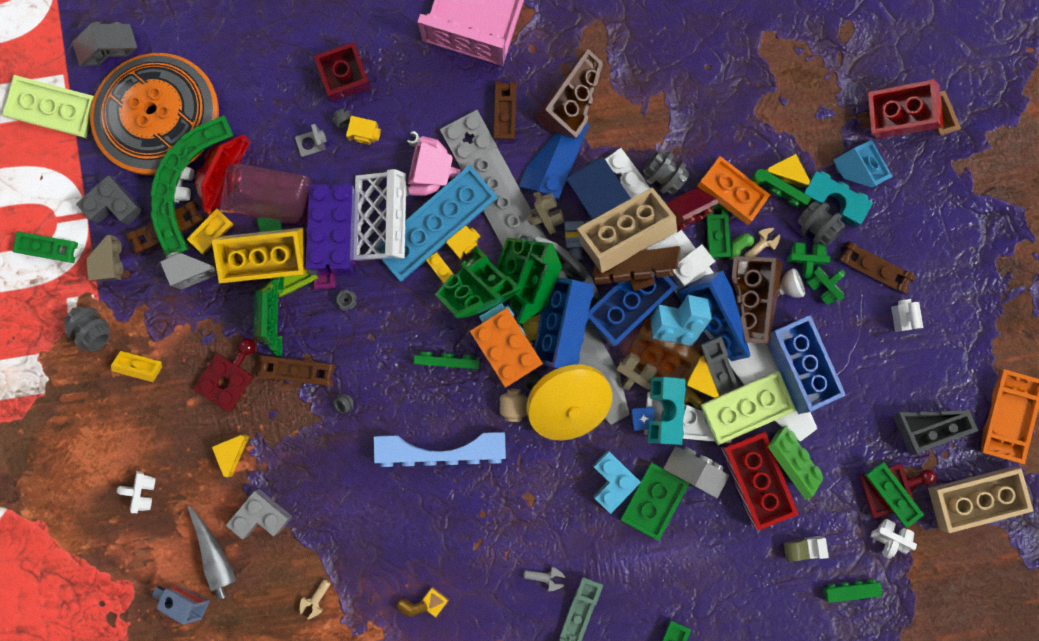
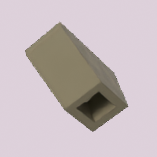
(104, 261)

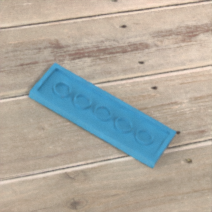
(441, 219)

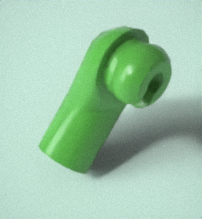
(740, 243)

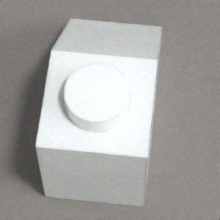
(692, 266)

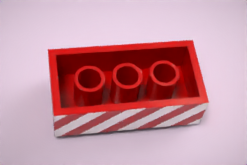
(759, 481)

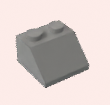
(186, 271)

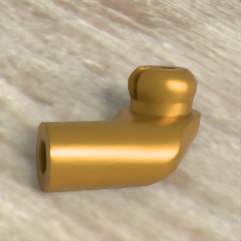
(693, 398)
(409, 609)

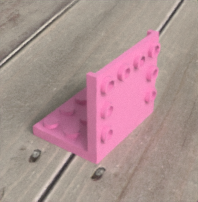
(472, 27)

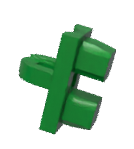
(798, 256)
(820, 277)

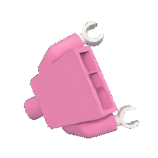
(429, 166)

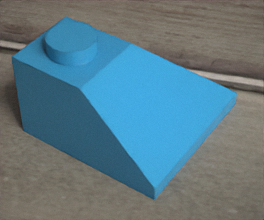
(863, 165)

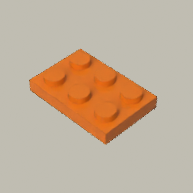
(734, 190)
(506, 347)

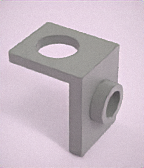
(319, 140)

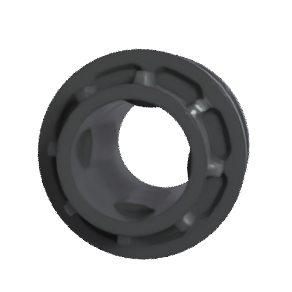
(667, 173)
(821, 223)
(87, 329)

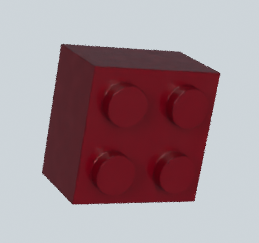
(342, 71)

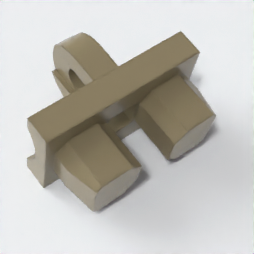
(542, 214)
(628, 367)

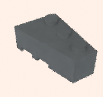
(930, 429)

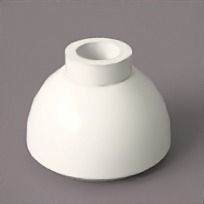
(792, 284)

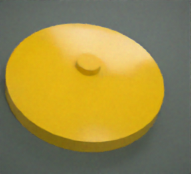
(569, 402)

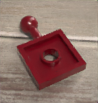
(222, 367)
(875, 502)

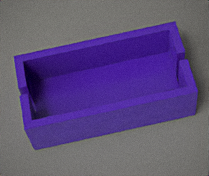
(330, 229)

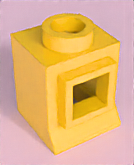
(363, 130)
(463, 241)

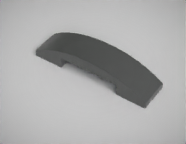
(571, 266)
(718, 365)

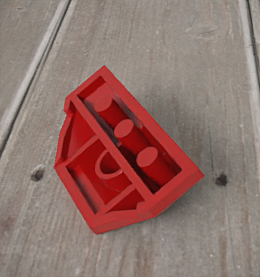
(211, 176)

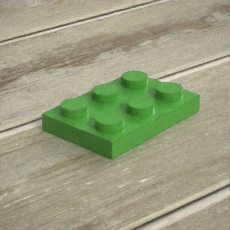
(796, 462)

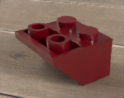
(691, 207)

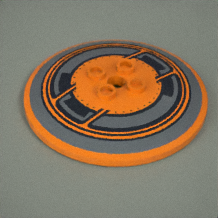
(119, 108)

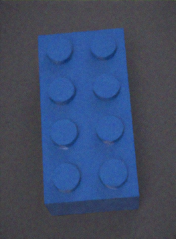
(625, 308)
(564, 323)
(805, 365)

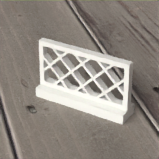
(393, 215)

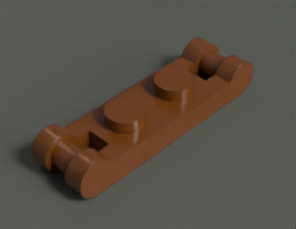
(150, 233)
(876, 268)
(295, 370)

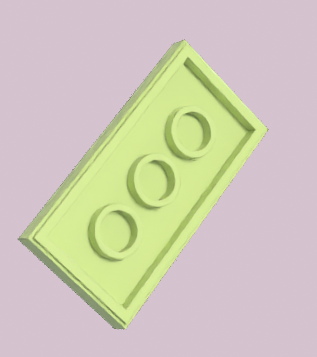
(48, 106)
(748, 407)

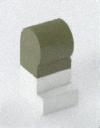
(806, 548)

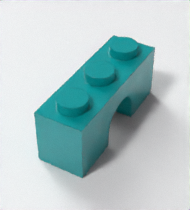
(853, 205)
(671, 395)

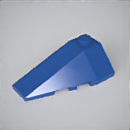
(552, 165)
(723, 311)

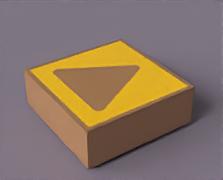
(435, 601)

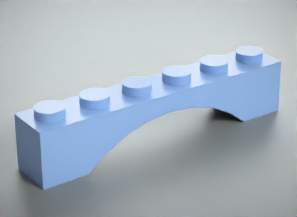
(395, 449)

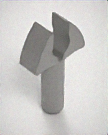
(545, 577)

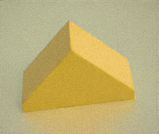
(790, 171)
(701, 380)
(229, 454)

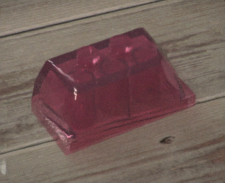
(266, 194)

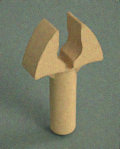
(763, 243)
(315, 600)

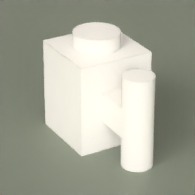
(907, 315)

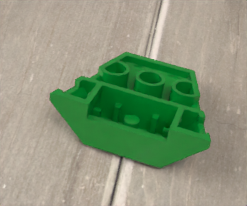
(534, 269)
(476, 287)
(267, 315)

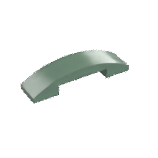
(580, 610)

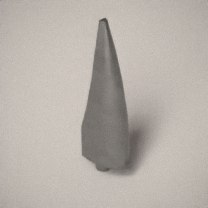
(215, 563)

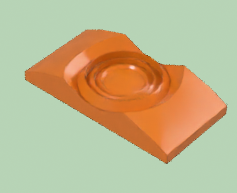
(1011, 417)

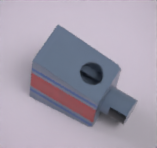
(180, 603)

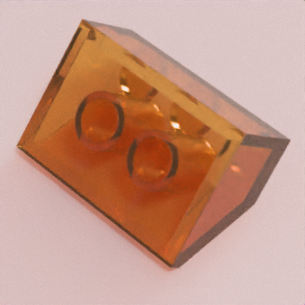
(668, 357)

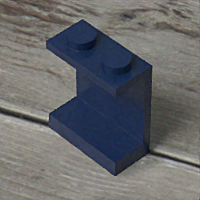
(597, 187)

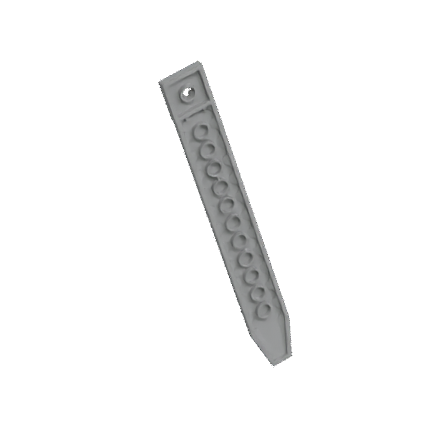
(509, 220)

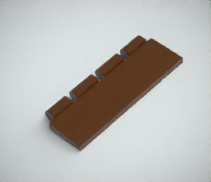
(642, 265)

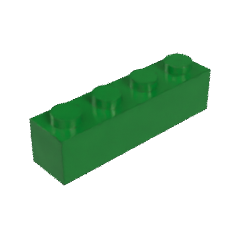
(852, 591)

